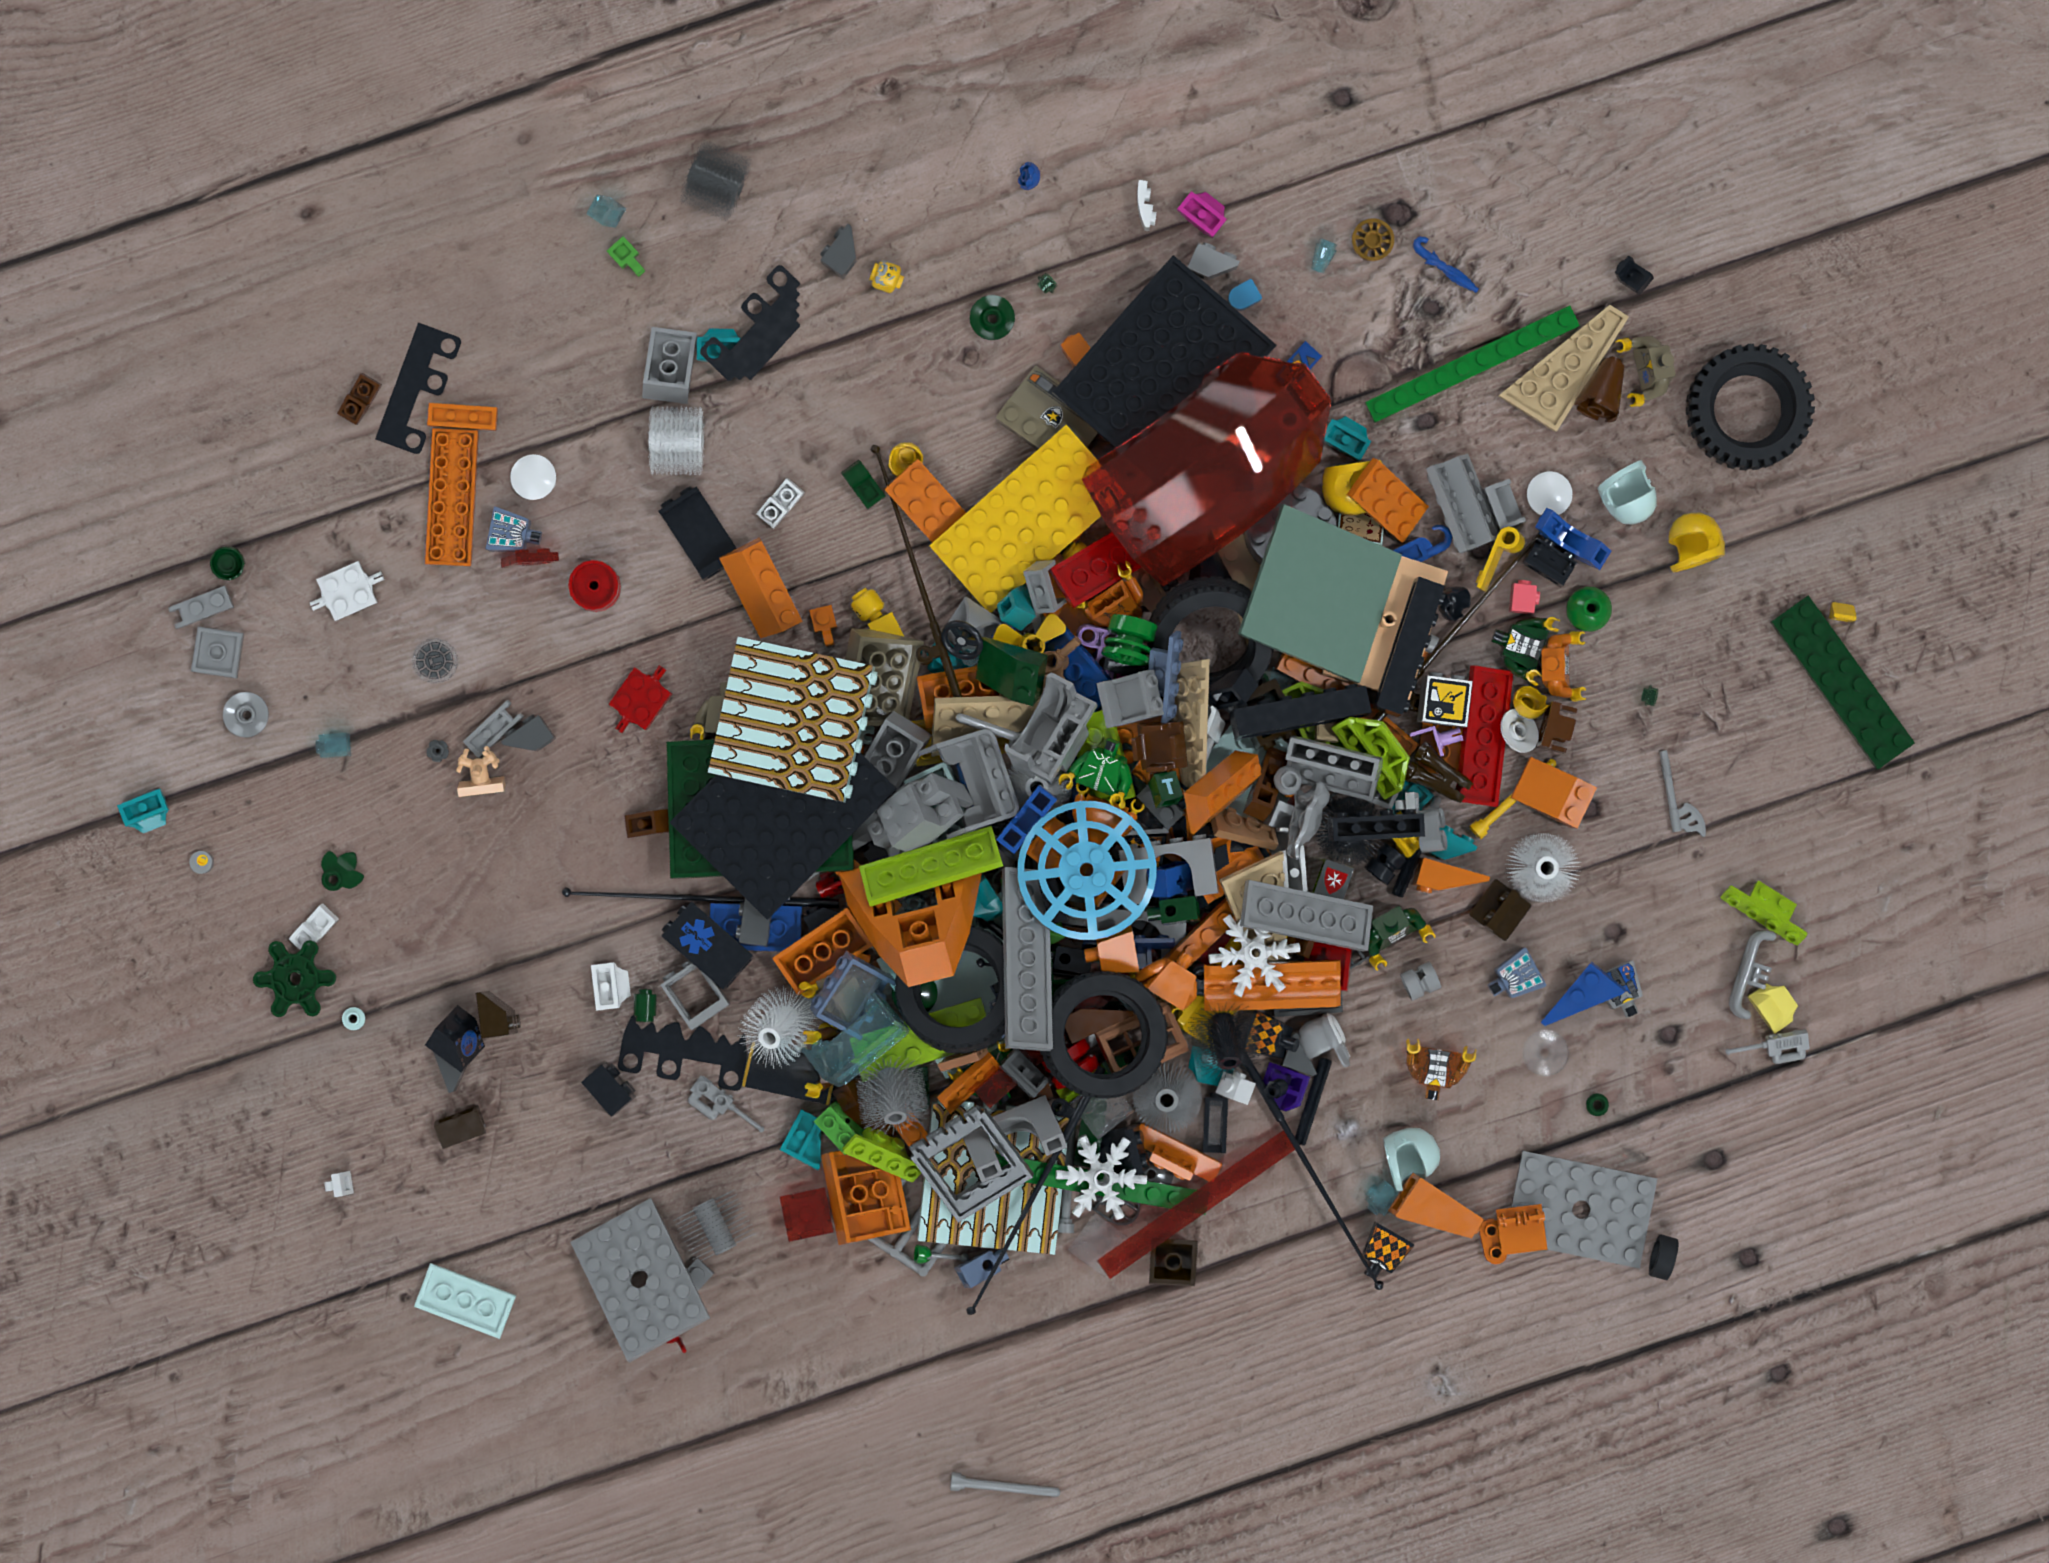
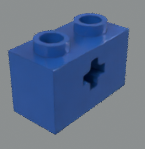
(1172, 880)

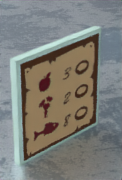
(1362, 526)

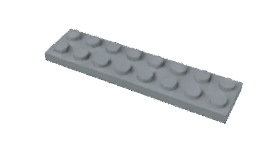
(1026, 967)

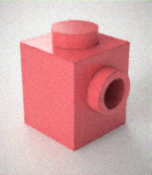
(1524, 597)

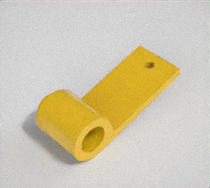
(1509, 540)

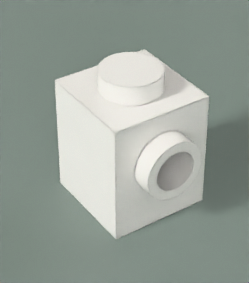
(1236, 1087)

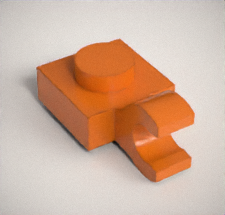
(823, 621)

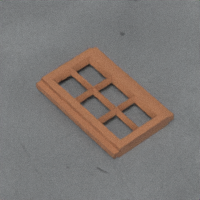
(1131, 1023)

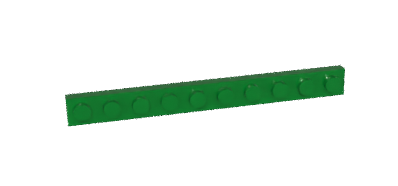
(1472, 364)
(1151, 1193)

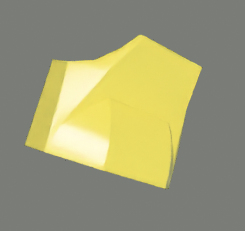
(1774, 1006)

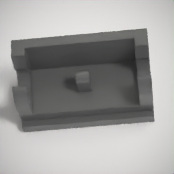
(1023, 1073)

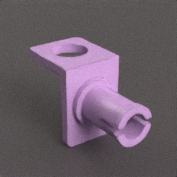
(1441, 739)

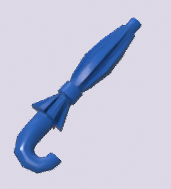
(1452, 273)

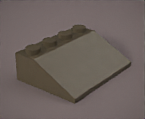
(896, 668)

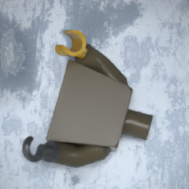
(709, 714)

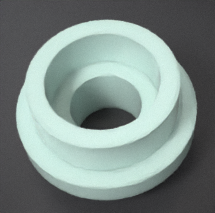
(360, 1018)

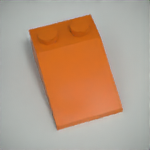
(1553, 793)
(1436, 876)

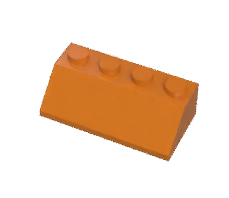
(760, 589)
(937, 686)
(1220, 788)
(818, 951)

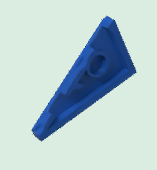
(1588, 990)

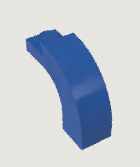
(1572, 540)

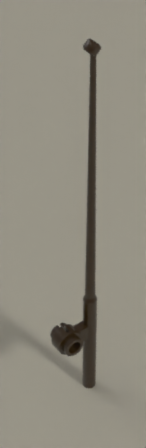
(937, 650)
(1414, 696)

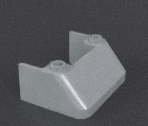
(984, 776)

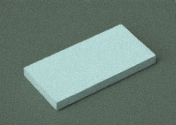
(465, 1300)

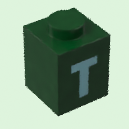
(1165, 789)

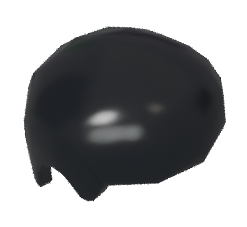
(1455, 601)

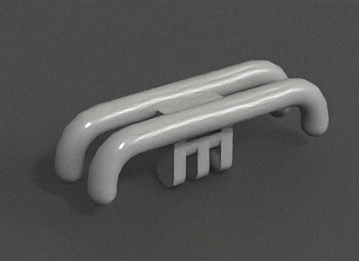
(1749, 973)

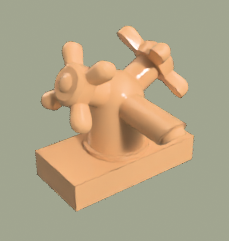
(480, 781)

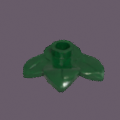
(343, 869)

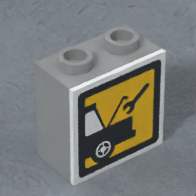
(1444, 700)

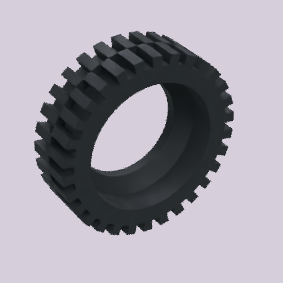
(1787, 383)

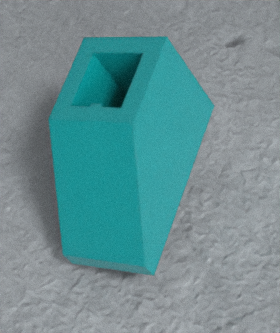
(1017, 608)
(1455, 845)

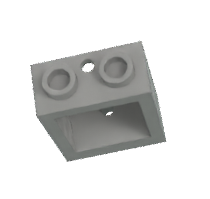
(694, 1022)

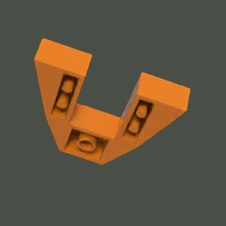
(922, 942)

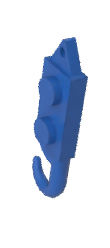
(1422, 549)

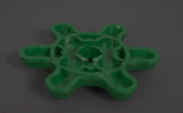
(279, 978)

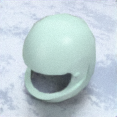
(1629, 494)
(1411, 1152)

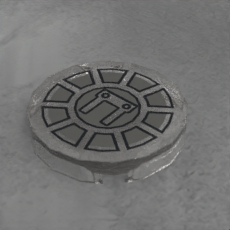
(435, 660)

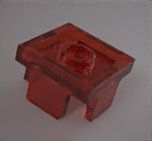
(807, 1213)

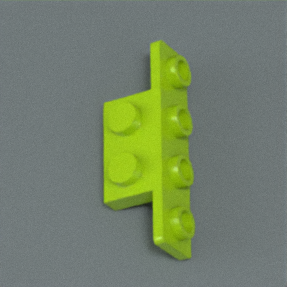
(1768, 909)
(882, 1152)

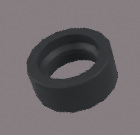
(1663, 1257)

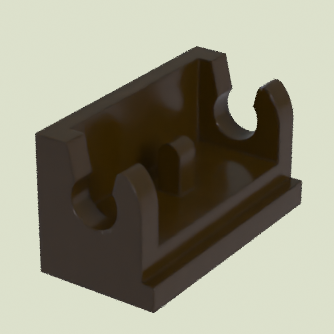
(460, 1127)

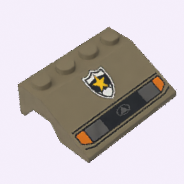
(1038, 414)

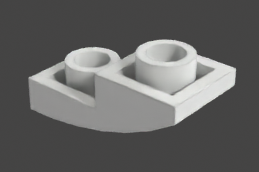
(1145, 211)
(780, 503)

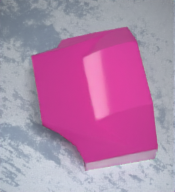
(1203, 212)

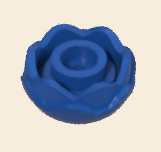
(1029, 176)

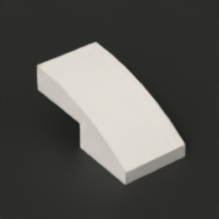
(314, 927)

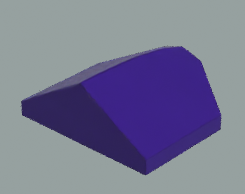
(1296, 1082)

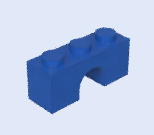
(1032, 811)

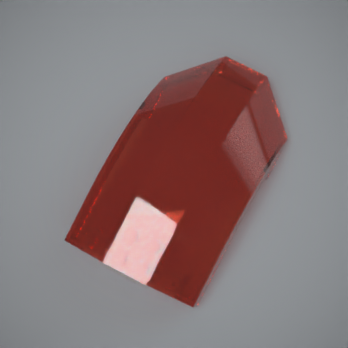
(1212, 463)

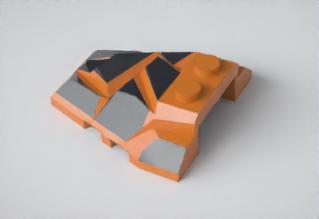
(1228, 854)

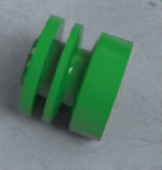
(1128, 644)

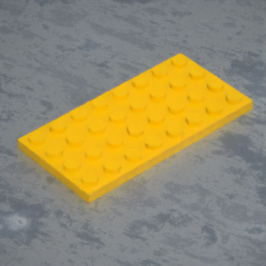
(1021, 520)

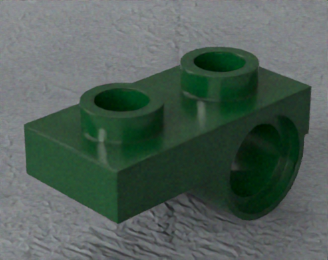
(863, 484)

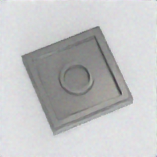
(217, 652)

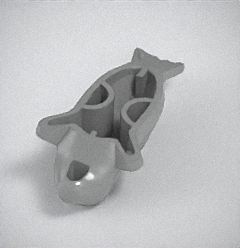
(1306, 817)

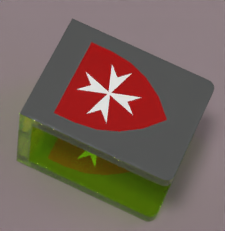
(1333, 879)

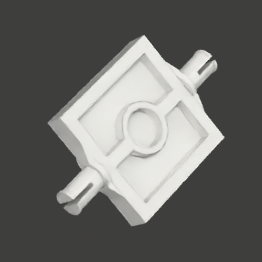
(346, 591)

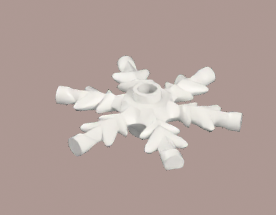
(1249, 960)
(1108, 1180)

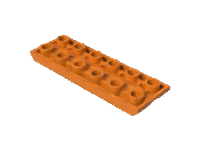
(451, 497)
(1306, 982)

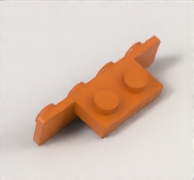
(1178, 1156)

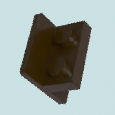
(1500, 909)

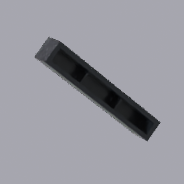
(1408, 647)
(1299, 712)

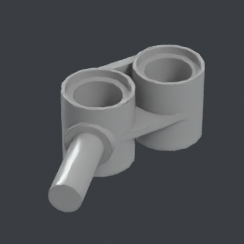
(1434, 819)

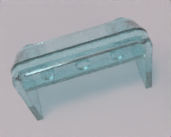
(858, 1044)

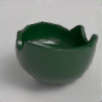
(227, 563)

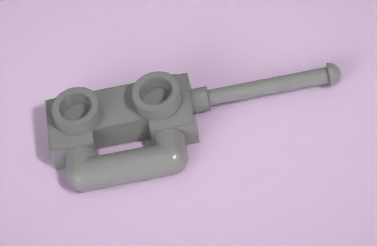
(1776, 1042)
(722, 1101)

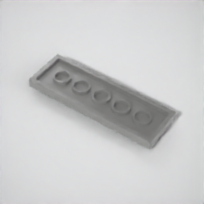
(1306, 915)

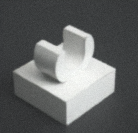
(1411, 802)
(340, 1184)

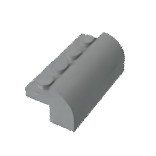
(1463, 503)
(1337, 767)

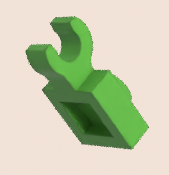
(625, 254)

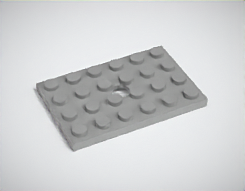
(1617, 1203)
(648, 1314)

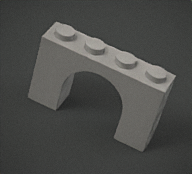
(1198, 855)
(1121, 913)
(1029, 1117)

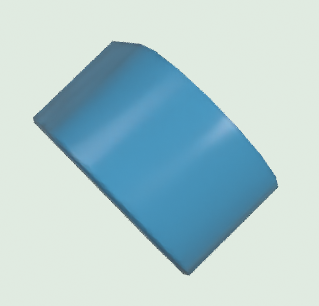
(1244, 296)

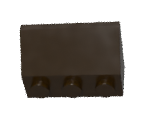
(495, 1016)

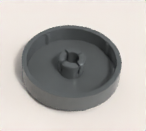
(1300, 499)

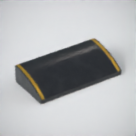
(786, 1080)

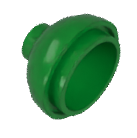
(1581, 617)

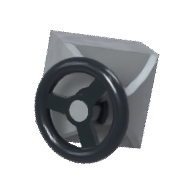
(967, 628)

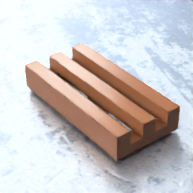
(958, 1059)

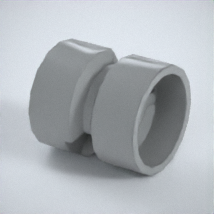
(1420, 981)

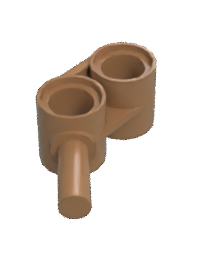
(1061, 659)

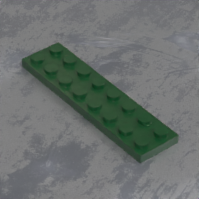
(1842, 682)

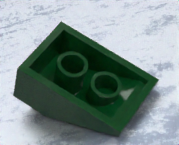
(1012, 670)

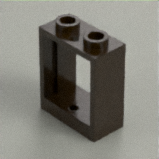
(1269, 741)

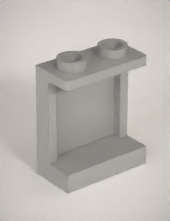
(1130, 699)

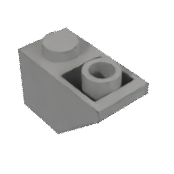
(1210, 263)

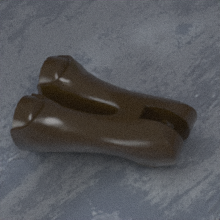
(1420, 776)

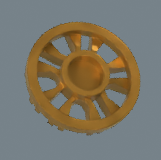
(1372, 239)

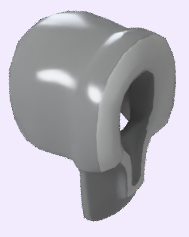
(1323, 1035)

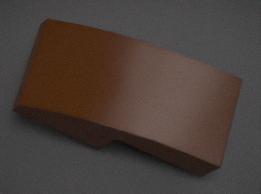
(359, 399)

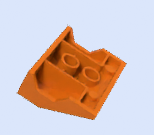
(863, 1199)

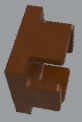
(1556, 727)
(1160, 746)

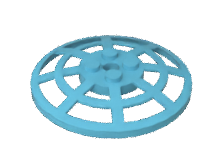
(1098, 881)

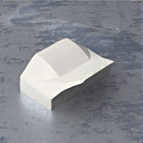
(609, 985)

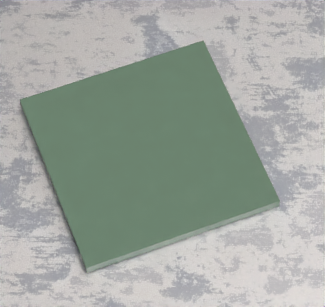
(1320, 594)

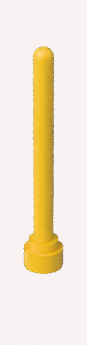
(1481, 827)

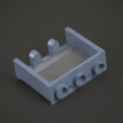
(848, 990)

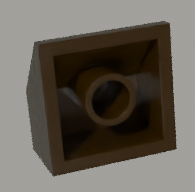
(1174, 1263)

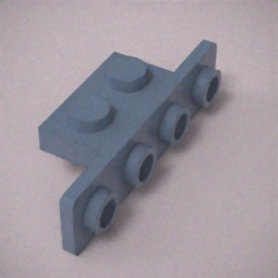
(1166, 668)

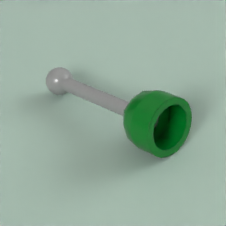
(923, 1254)

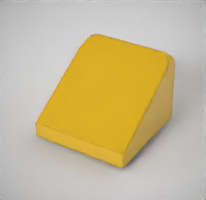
(1842, 612)

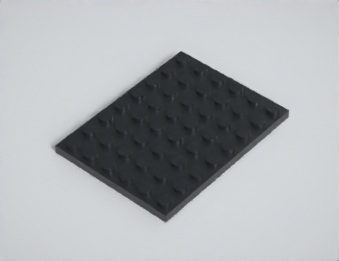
(1157, 354)
(774, 837)

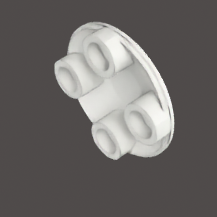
(533, 477)
(1549, 491)

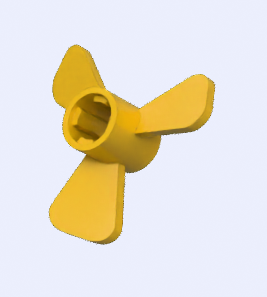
(1050, 628)

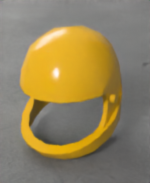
(1337, 483)
(1697, 540)

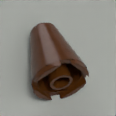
(1603, 391)

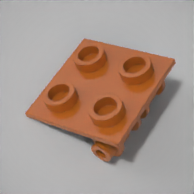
(1521, 1229)

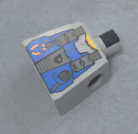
(1627, 977)

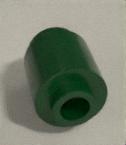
(645, 1005)

